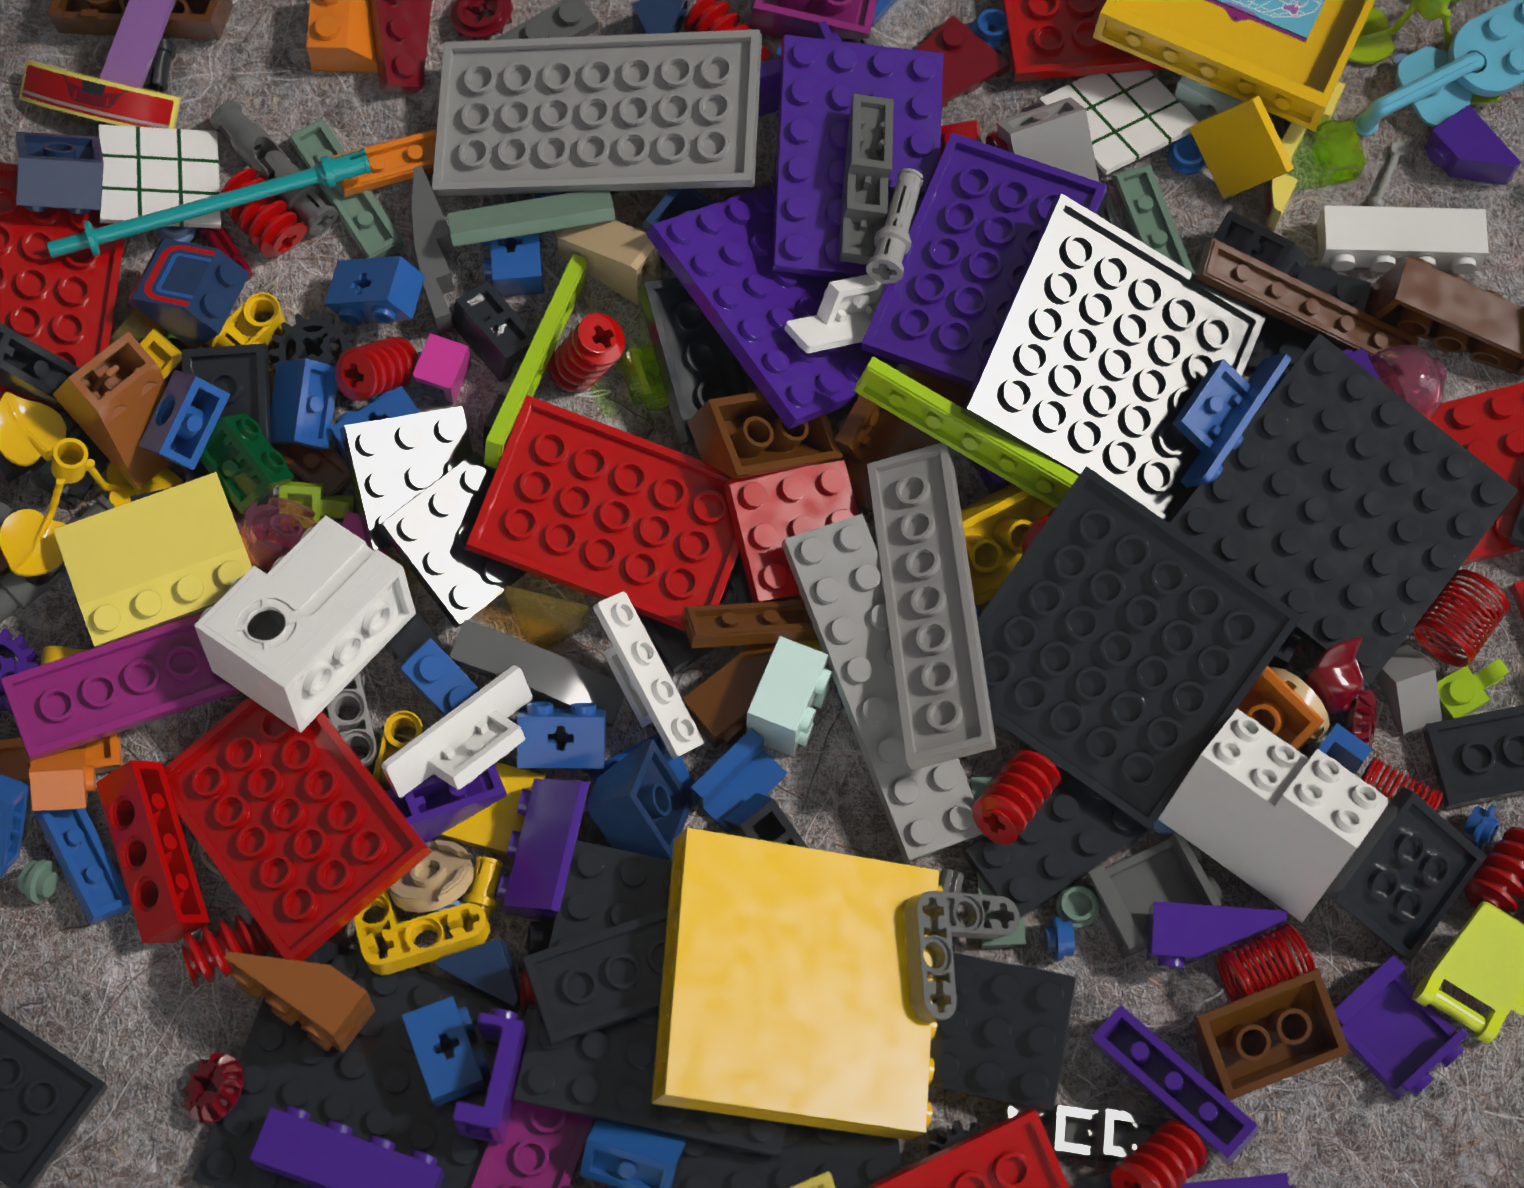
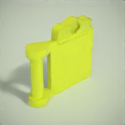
(1485, 963)

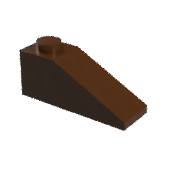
(723, 700)

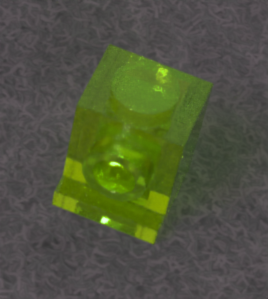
(1338, 153)
(637, 367)

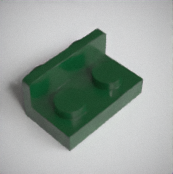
(244, 461)

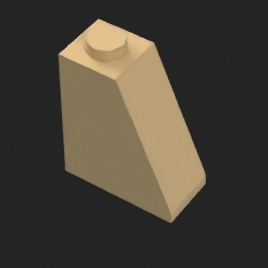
(615, 255)

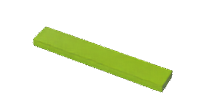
(537, 357)
(958, 431)

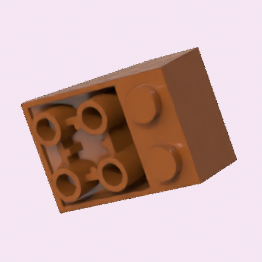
(114, 405)
(312, 993)

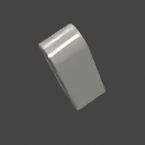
(358, 730)

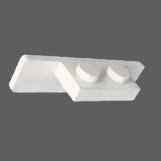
(841, 316)
(645, 676)
(464, 739)

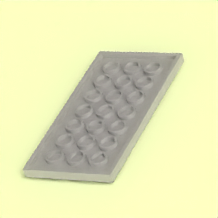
(598, 113)

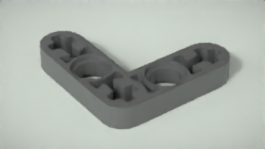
(945, 926)

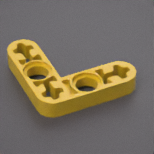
(401, 936)

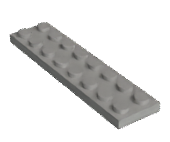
(846, 603)
(930, 607)

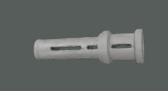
(893, 239)

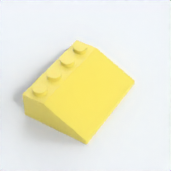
(153, 559)

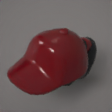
(1337, 676)

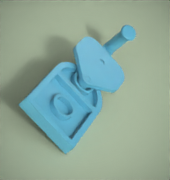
(1443, 81)

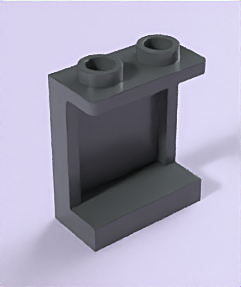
(1157, 874)

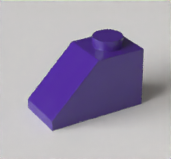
(1471, 150)

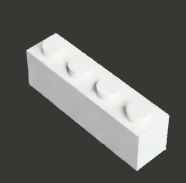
(1386, 235)

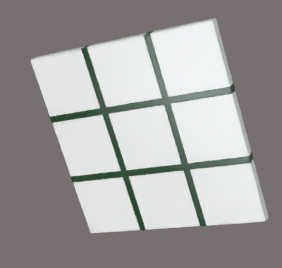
(1126, 115)
(157, 171)

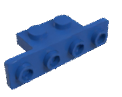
(1221, 412)

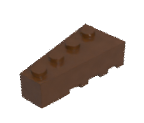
(102, 17)
(1450, 314)

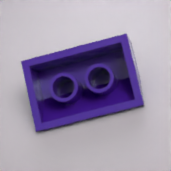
(542, 848)

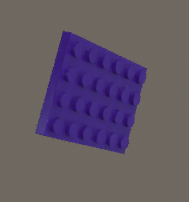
(812, 139)
(968, 256)
(726, 267)

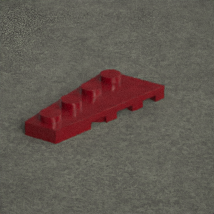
(400, 42)
(966, 59)

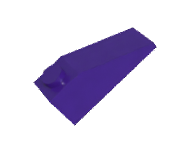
(438, 806)
(1192, 931)

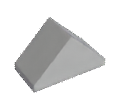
(1410, 690)

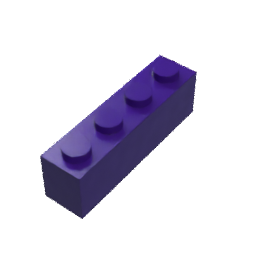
(1174, 1085)
(334, 1158)

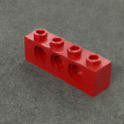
(152, 852)

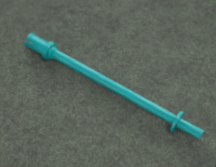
(325, 172)

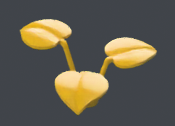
(35, 431)

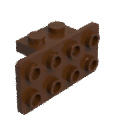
(876, 434)

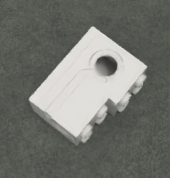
(306, 623)
(1273, 813)

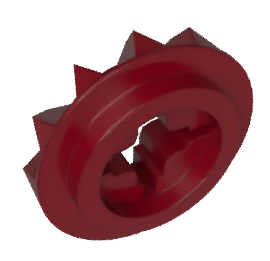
(465, 21)
(1363, 717)
(228, 1078)

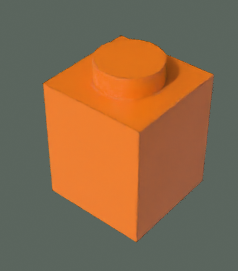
(61, 781)

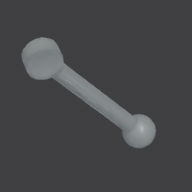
(1397, 152)

